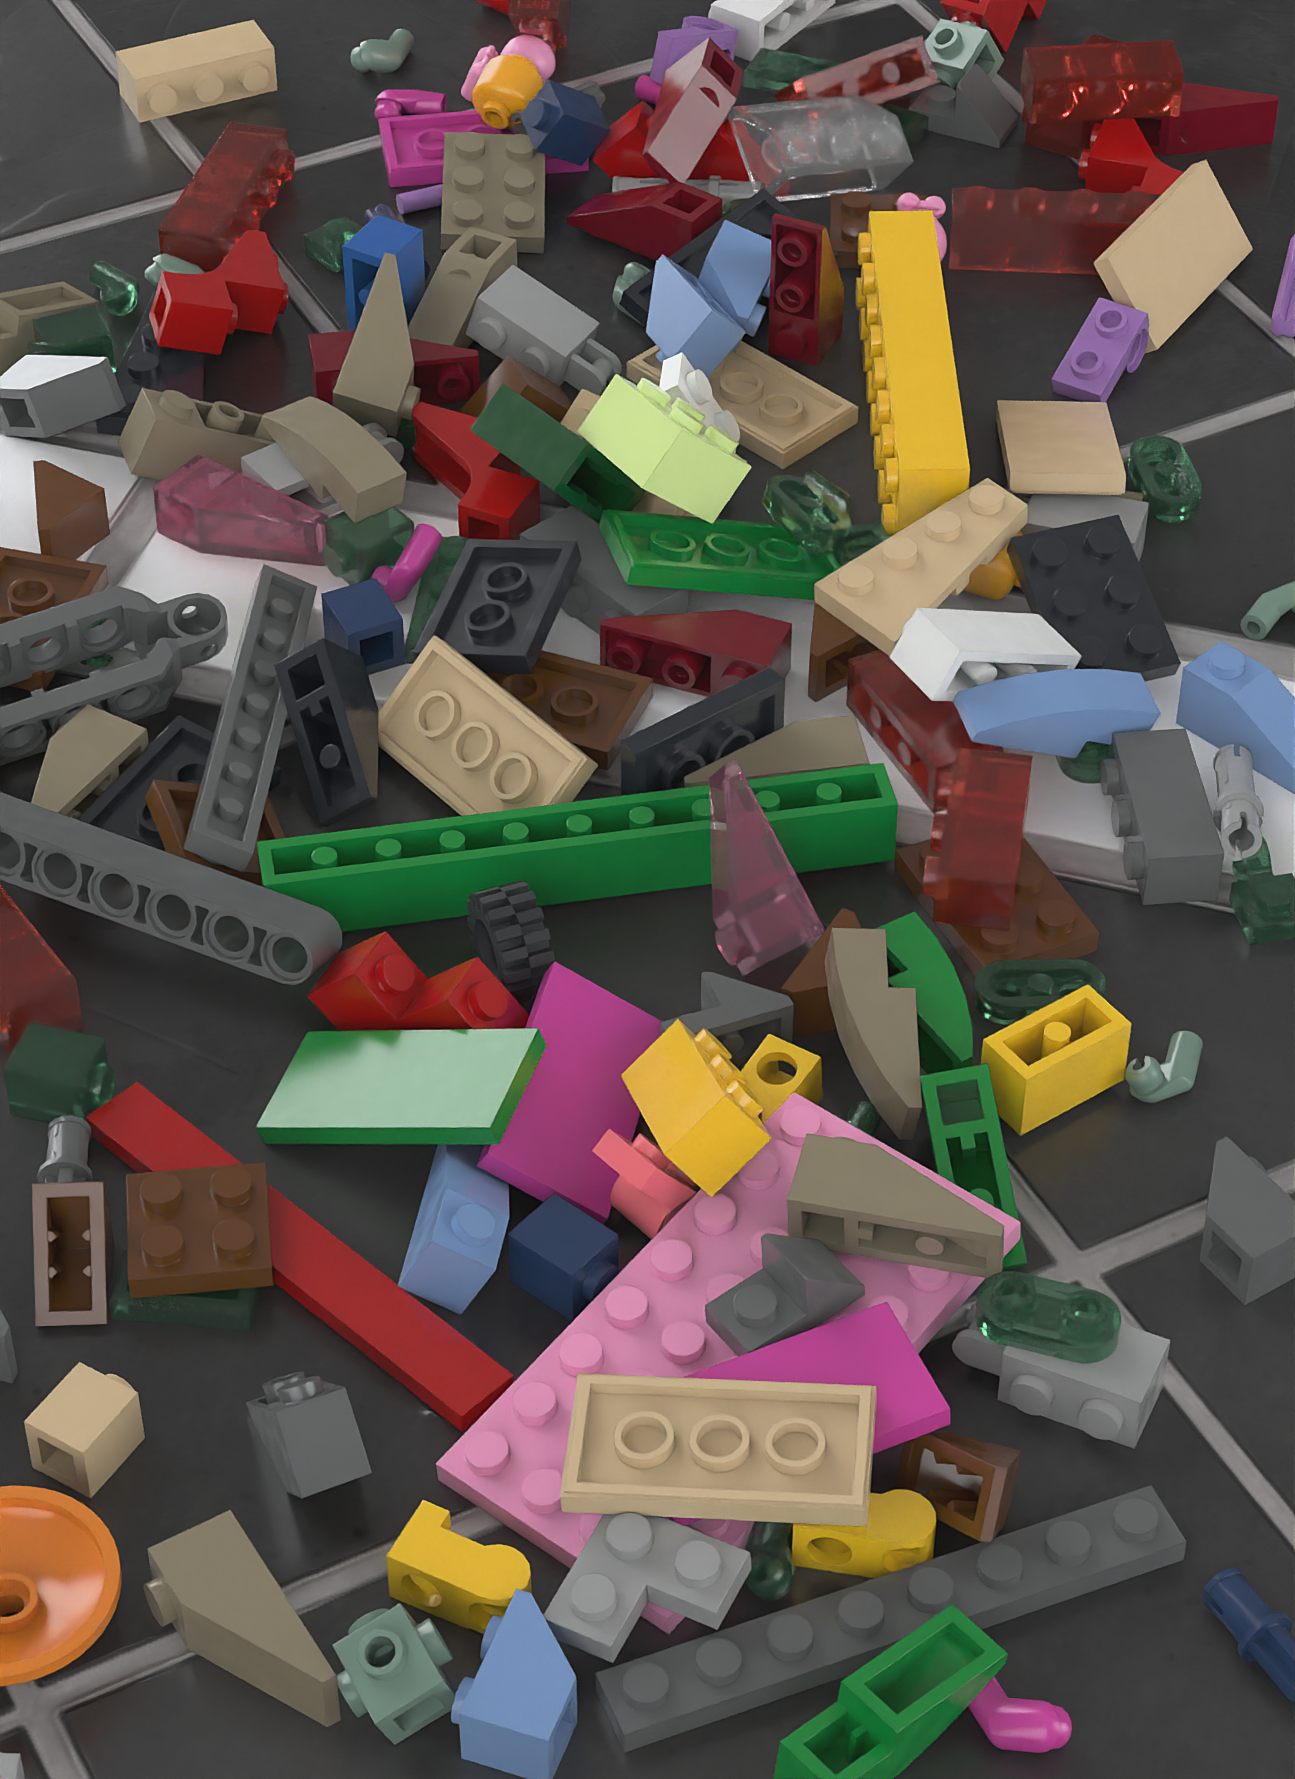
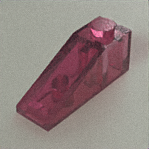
(236, 516)
(754, 887)

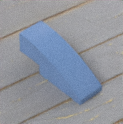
(1057, 709)

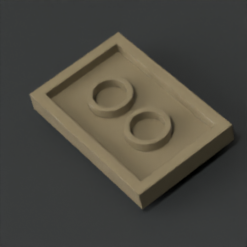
(494, 187)

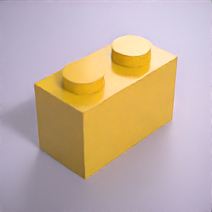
(1056, 1058)

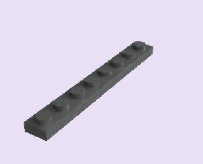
(249, 723)
(854, 1625)

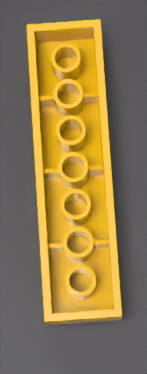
(909, 368)

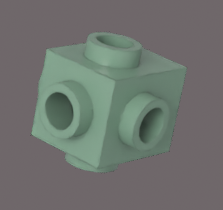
(957, 47)
(395, 1671)

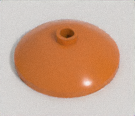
(57, 1575)

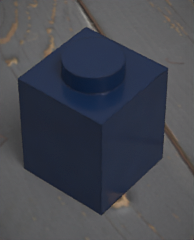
(564, 123)
(366, 624)
(562, 1256)

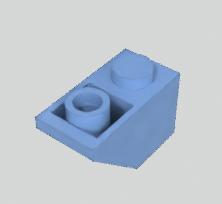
(739, 274)
(522, 1698)

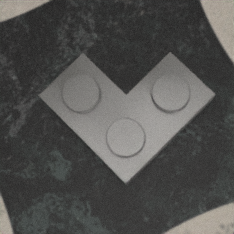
(637, 1562)

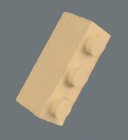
(196, 70)

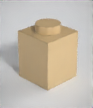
(85, 1429)

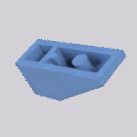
(1243, 704)
(456, 1229)

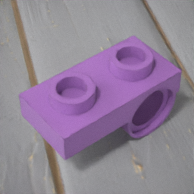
(676, 43)
(1106, 345)

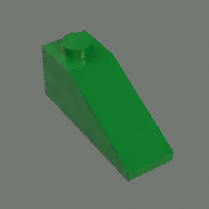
(970, 1141)

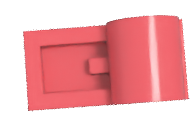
(649, 1183)

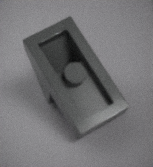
(971, 112)
(739, 1015)
(787, 1297)

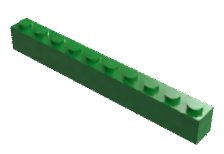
(574, 848)

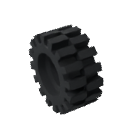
(511, 937)

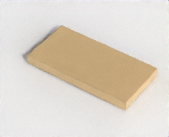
(1175, 253)
(774, 406)
(1060, 448)
(476, 739)
(720, 1449)

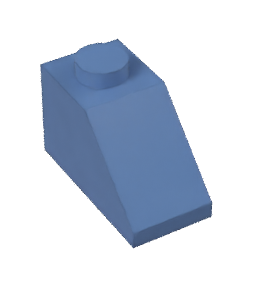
(689, 319)

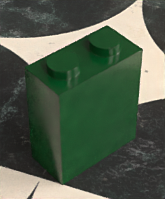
(555, 455)

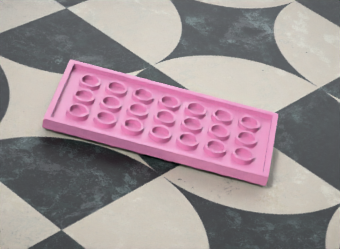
(656, 1326)

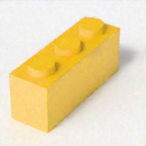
(697, 1105)

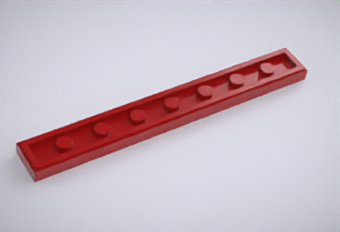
(321, 1270)

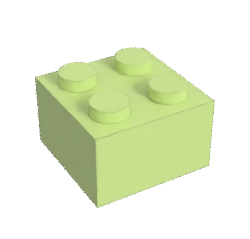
(665, 446)

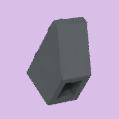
(56, 394)
(1247, 1226)
(309, 1433)

